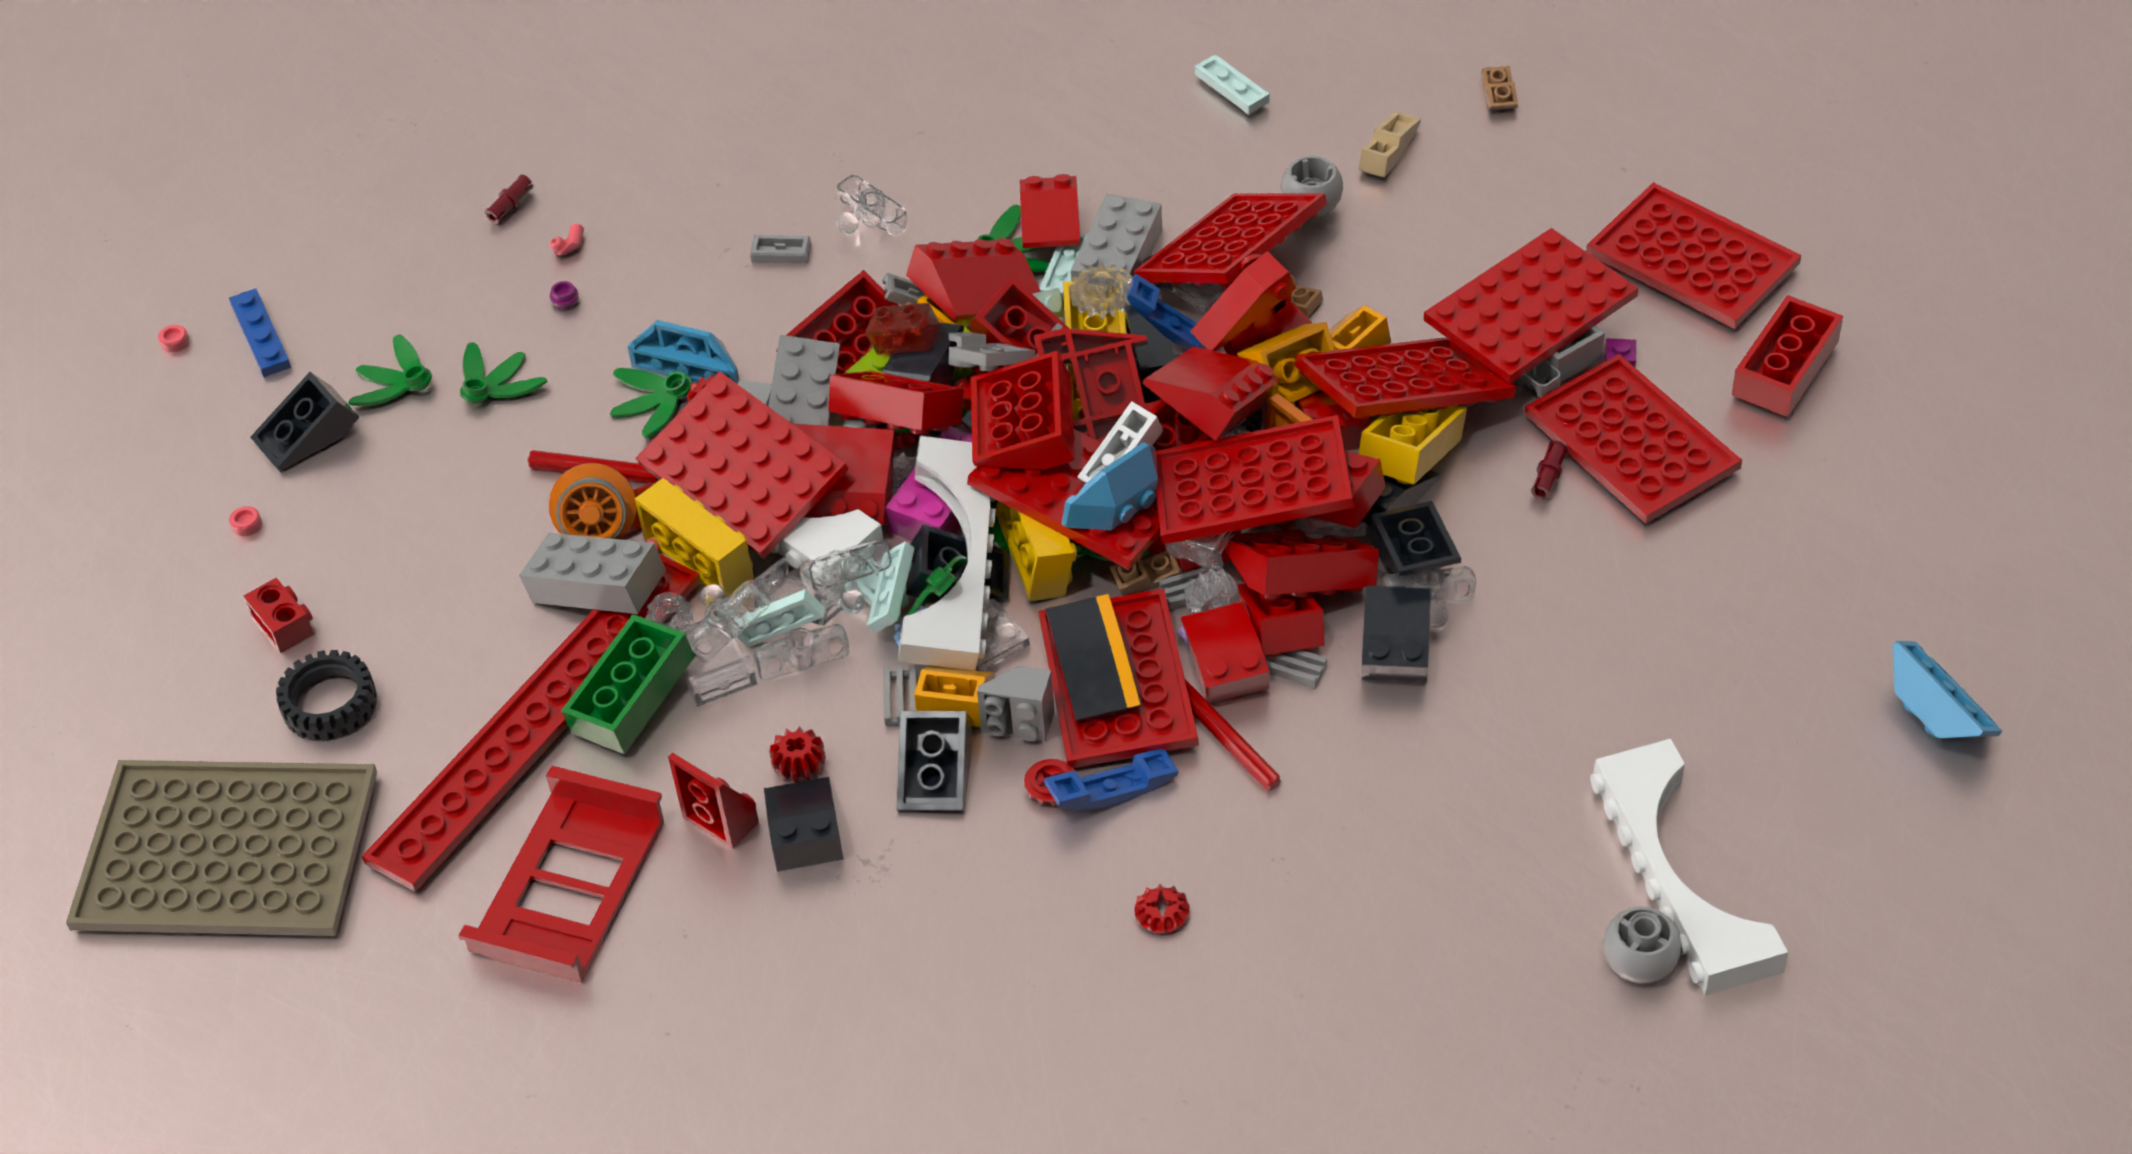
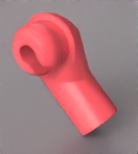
(571, 243)

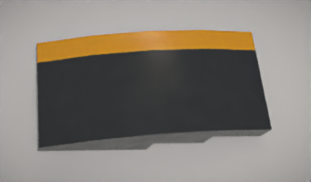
(1092, 658)

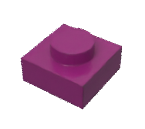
(1624, 347)

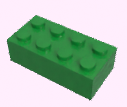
(628, 684)

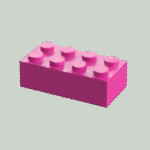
(918, 505)

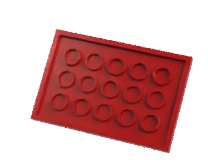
(1228, 234)
(1693, 254)
(1530, 305)
(1403, 377)
(1633, 438)
(743, 463)
(1252, 480)
(1043, 497)
(1154, 659)

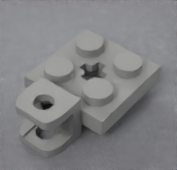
(974, 352)

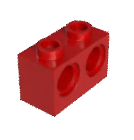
(279, 614)

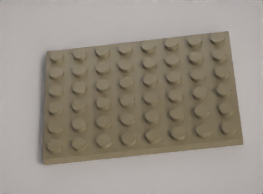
(224, 848)

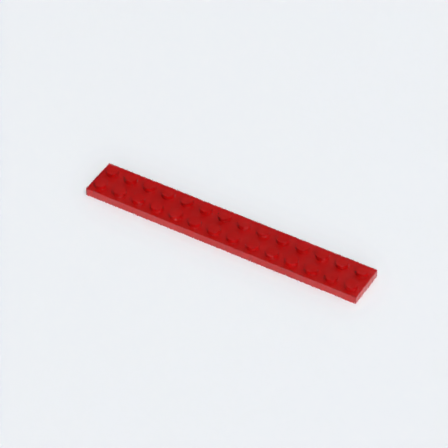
(503, 747)

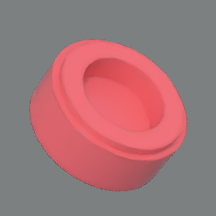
(173, 338)
(245, 521)

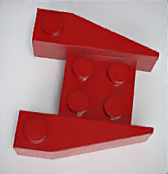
(1243, 311)
(1103, 374)

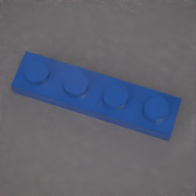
(260, 332)

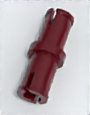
(509, 199)
(1549, 470)

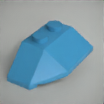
(674, 348)
(1115, 492)
(1936, 696)

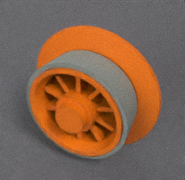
(592, 502)

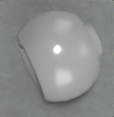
(1314, 175)
(1650, 945)

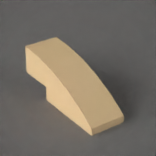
(1388, 143)

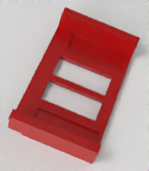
(584, 816)

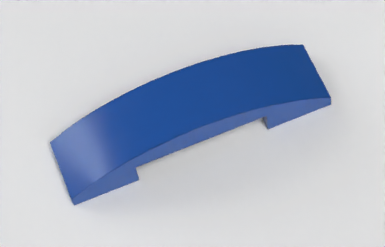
(1166, 319)
(1115, 785)

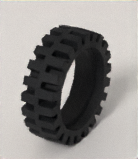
(315, 670)

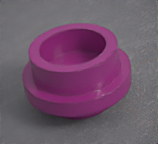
(563, 294)

